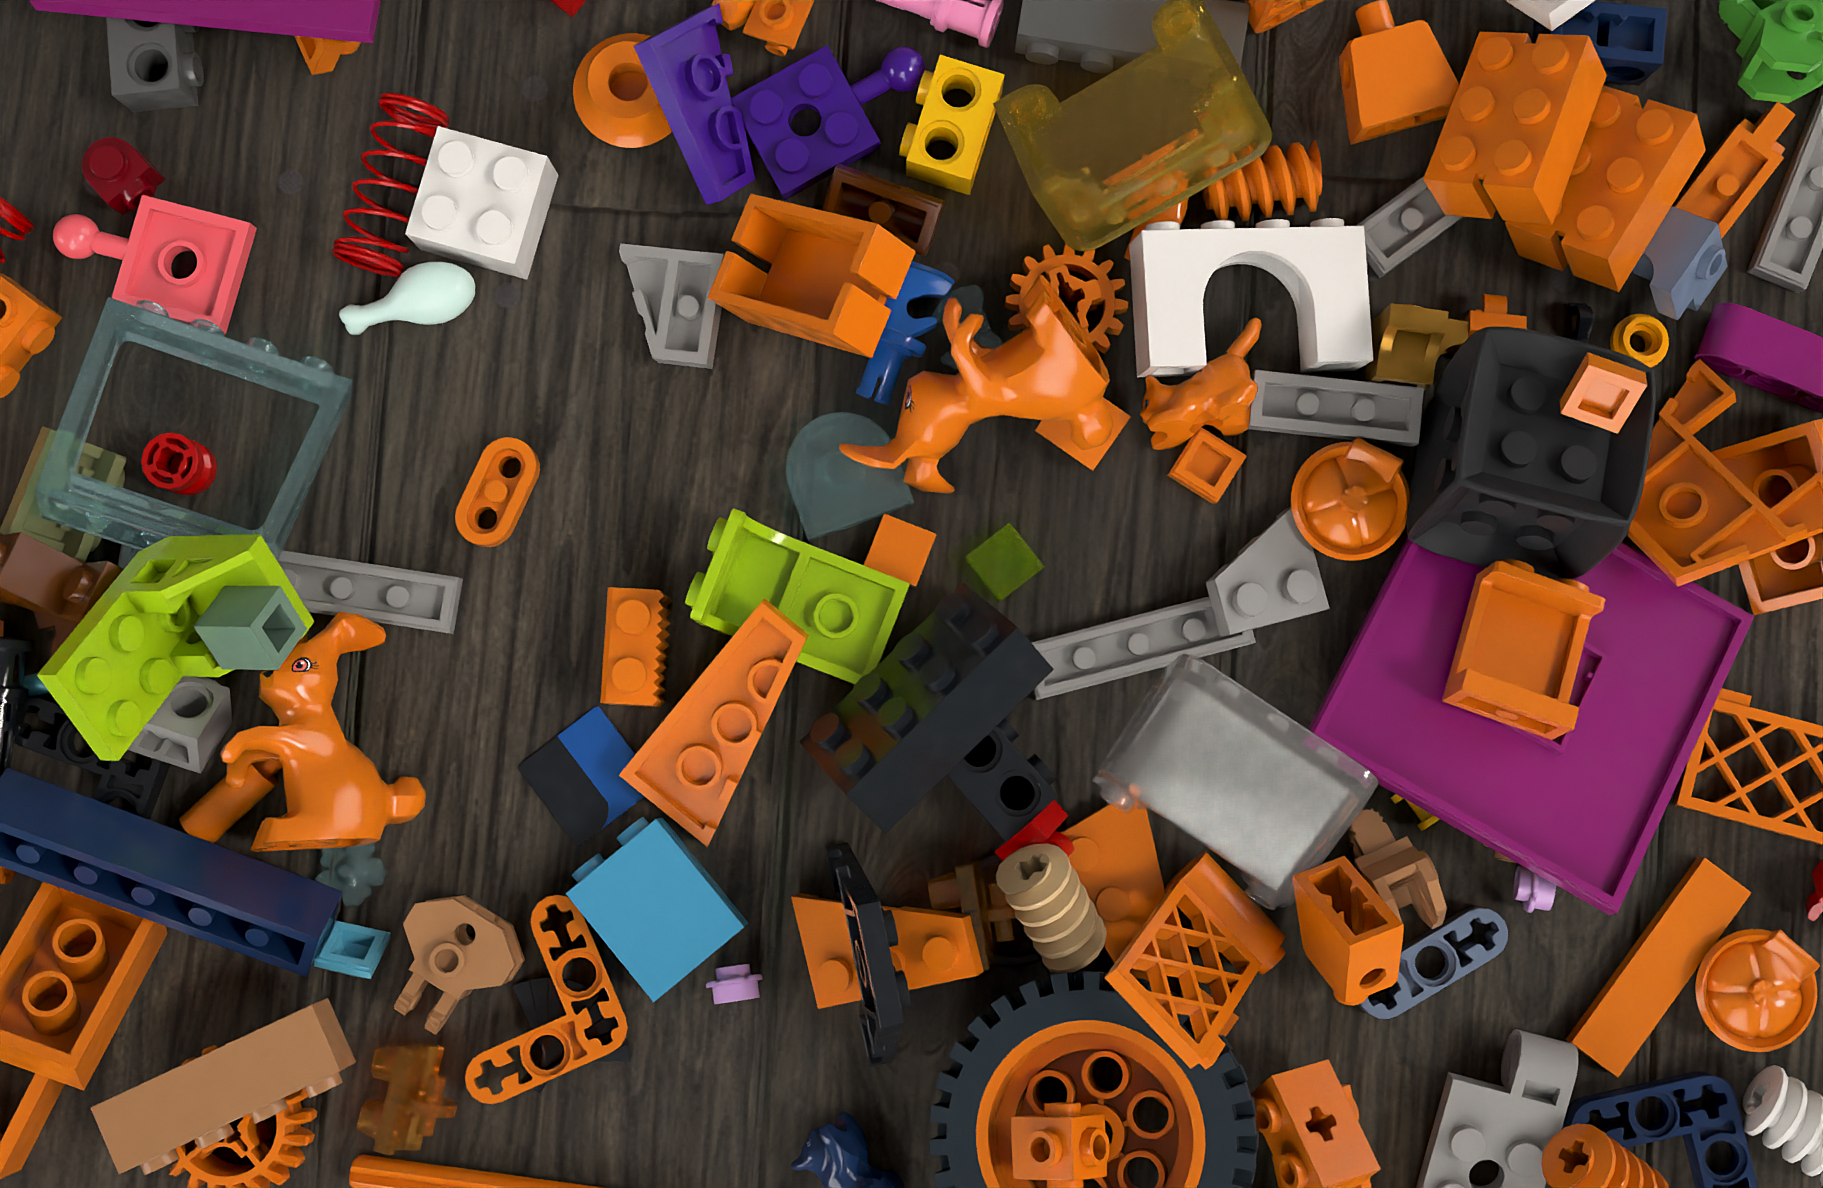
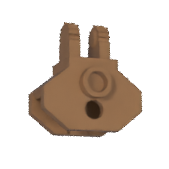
(1396, 869)
(452, 958)

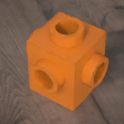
(1059, 1146)

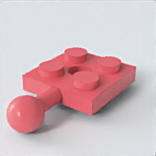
(156, 238)

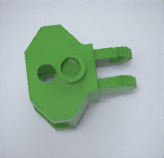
(1775, 40)

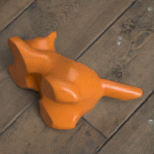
(1213, 396)

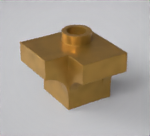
(1409, 343)

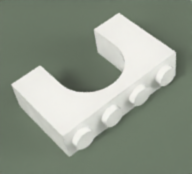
(1317, 264)

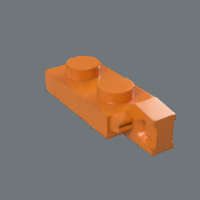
(1737, 169)

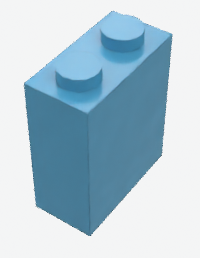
(655, 906)

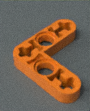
(569, 1028)

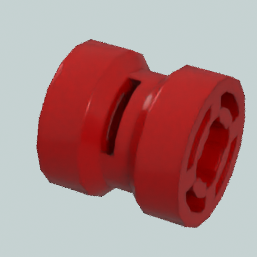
(190, 470)

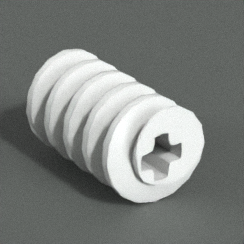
(1787, 1116)

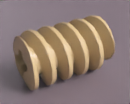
(1052, 907)

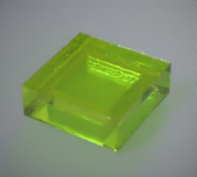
(1004, 562)

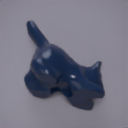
(840, 1157)

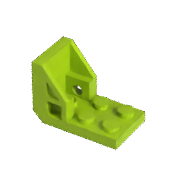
(144, 637)

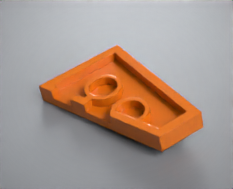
(1120, 872)
(930, 949)

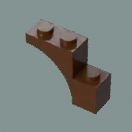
(50, 580)

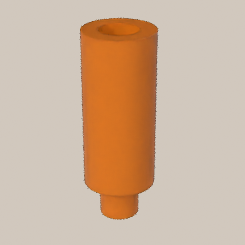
(225, 806)

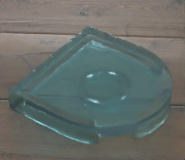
(834, 489)

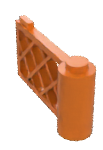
(1738, 705)
(1222, 922)

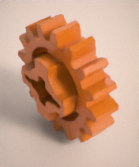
(1088, 294)

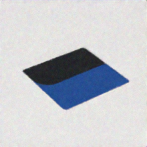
(581, 778)

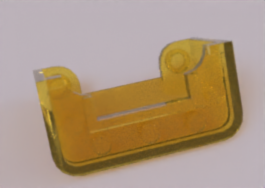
(1139, 133)

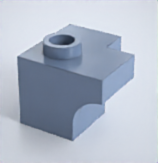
(1682, 262)

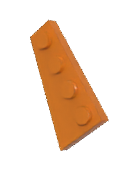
(711, 733)

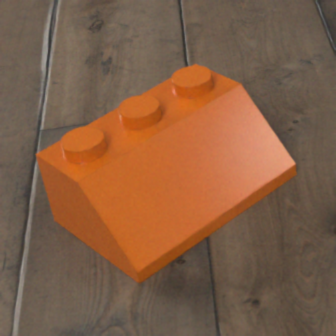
(1772, 470)

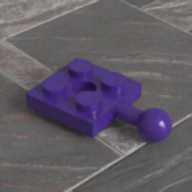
(820, 86)

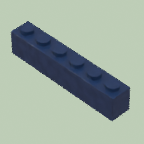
(163, 874)

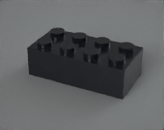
(926, 706)

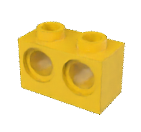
(961, 126)

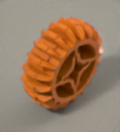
(251, 1139)

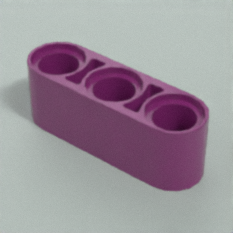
(1764, 354)

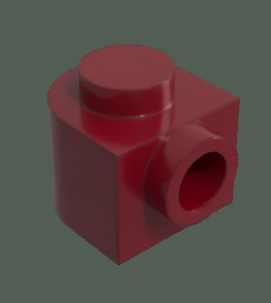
(119, 173)

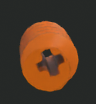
(1269, 181)
(1590, 1159)

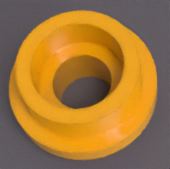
(1649, 329)

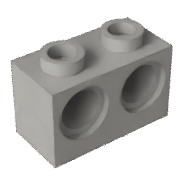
(187, 724)

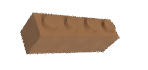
(224, 1086)

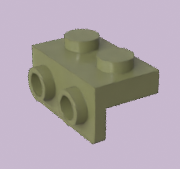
(24, 509)

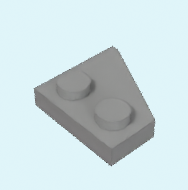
(674, 303)

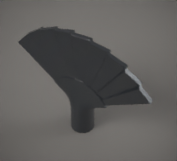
(543, 1005)

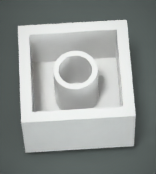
(482, 202)

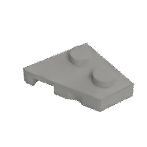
(1268, 581)

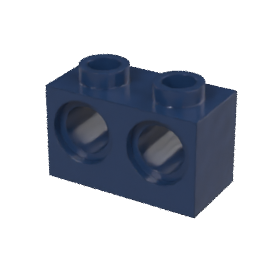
(1624, 36)

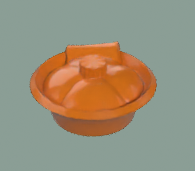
(617, 95)
(1350, 500)
(1757, 989)

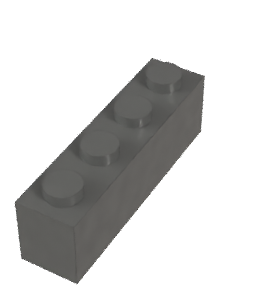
(1109, 31)

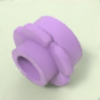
(1533, 890)
(734, 984)

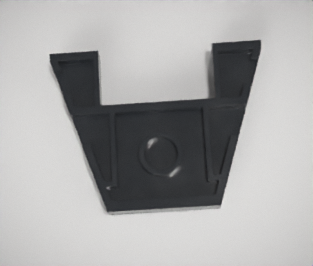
(870, 936)

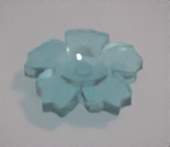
(352, 872)

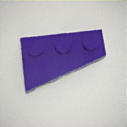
(694, 95)

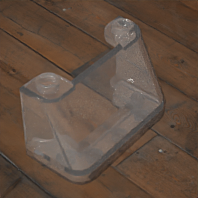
(1235, 777)

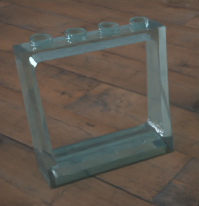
(142, 520)

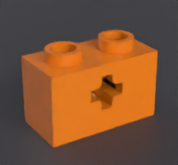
(1313, 1129)

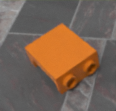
(1522, 648)

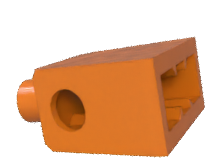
(1393, 76)
(1359, 944)

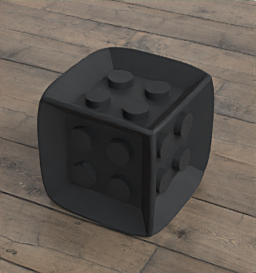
(1512, 474)

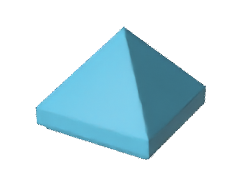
(352, 949)

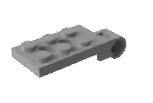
(1502, 1122)

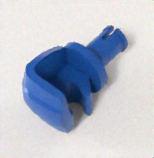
(900, 330)

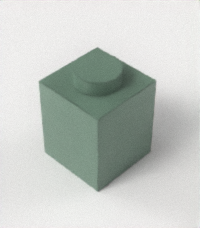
(250, 627)

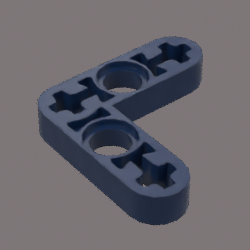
(1697, 1126)

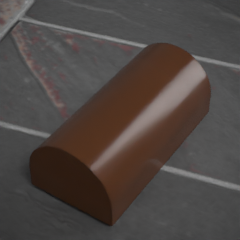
(898, 209)

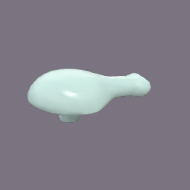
(422, 295)

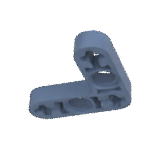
(1413, 988)

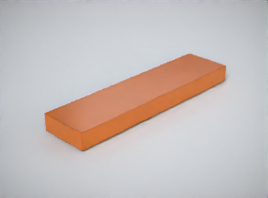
(1658, 966)

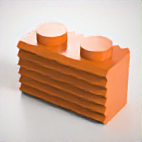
(635, 647)

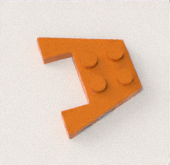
(1694, 509)

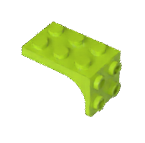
(833, 599)

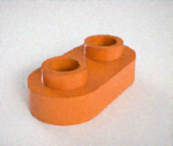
(493, 491)

